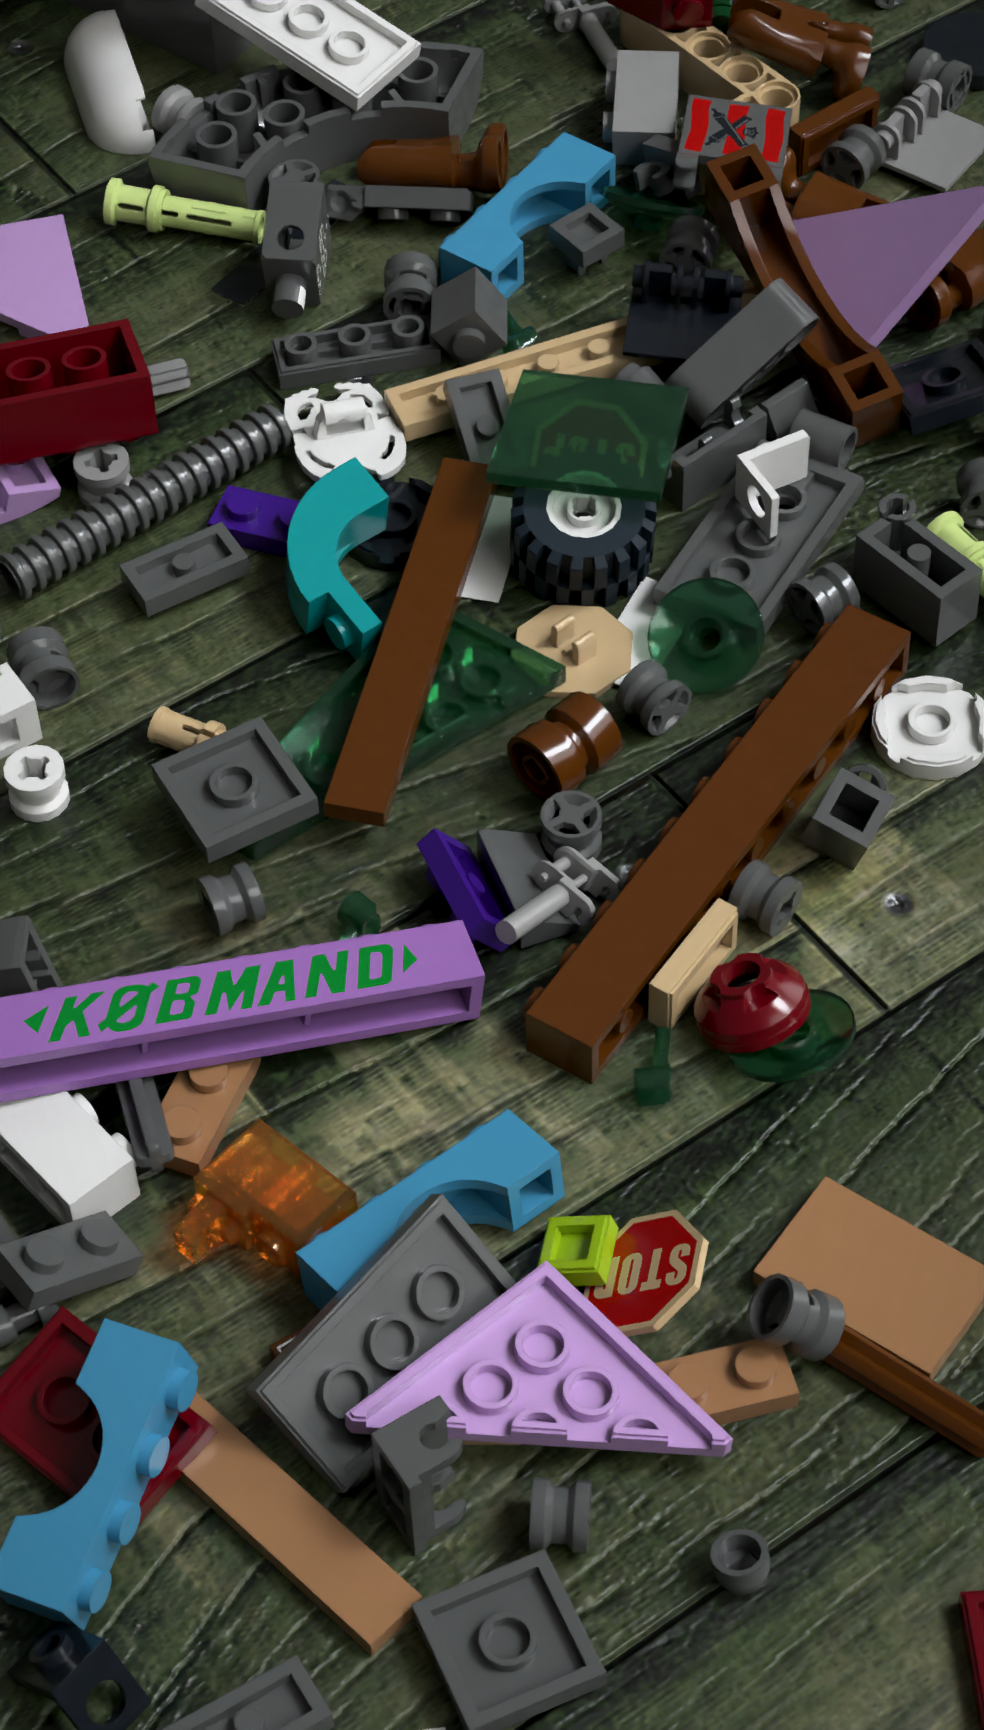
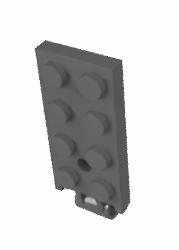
(737, 550)

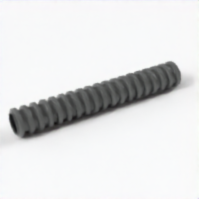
(144, 501)

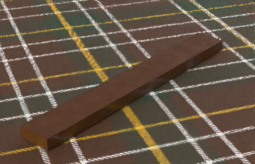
(411, 645)

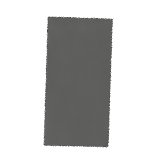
(380, 1322)

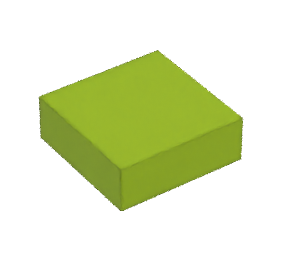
(580, 1247)

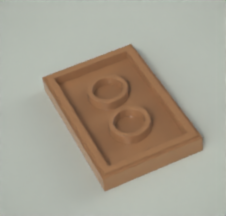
(889, 1275)

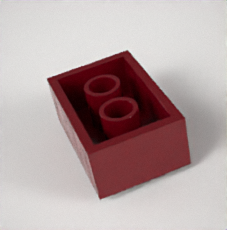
(73, 392)

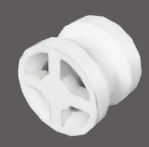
(28, 794)

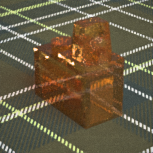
(264, 1196)

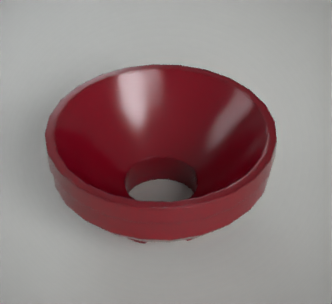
(753, 1014)

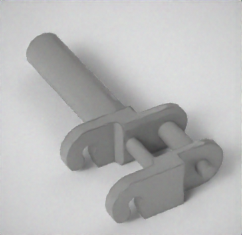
(587, 18)
(560, 893)

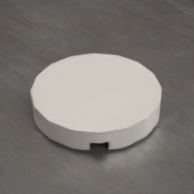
(929, 728)

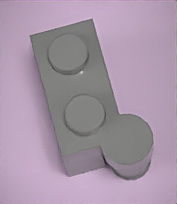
(644, 102)

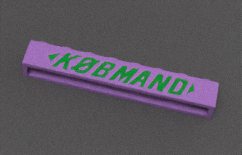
(237, 1009)

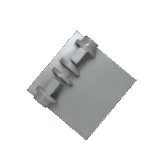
(928, 140)

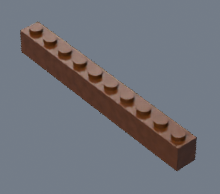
(729, 823)

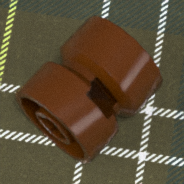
(565, 746)

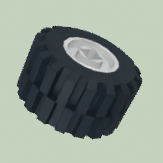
(580, 544)

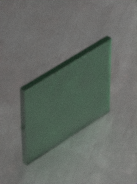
(589, 436)

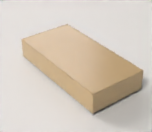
(692, 964)

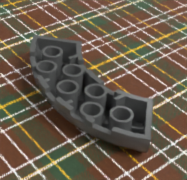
(283, 116)

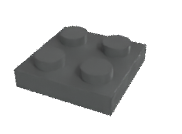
(235, 789)
(508, 1644)

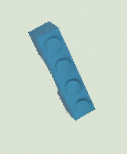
(546, 190)
(491, 1177)
(64, 1556)

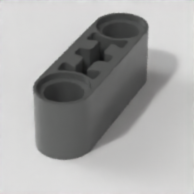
(743, 351)

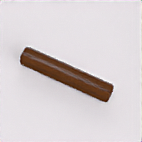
(910, 1390)

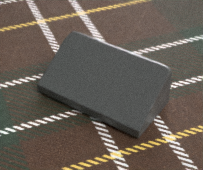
(509, 864)

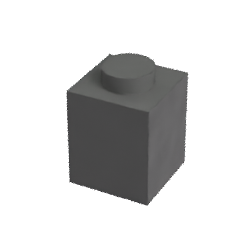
(469, 317)
(847, 818)

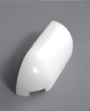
(107, 85)

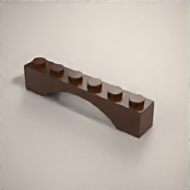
(837, 361)

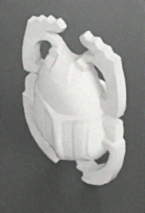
(345, 430)

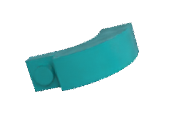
(327, 524)

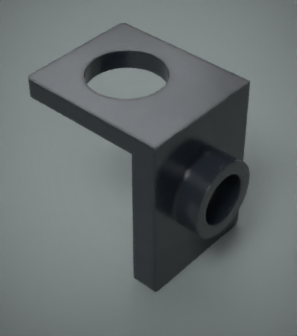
(67, 1667)

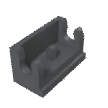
(712, 457)
(410, 1465)

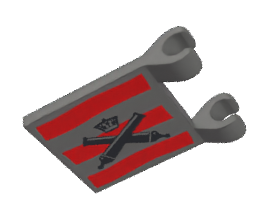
(723, 126)

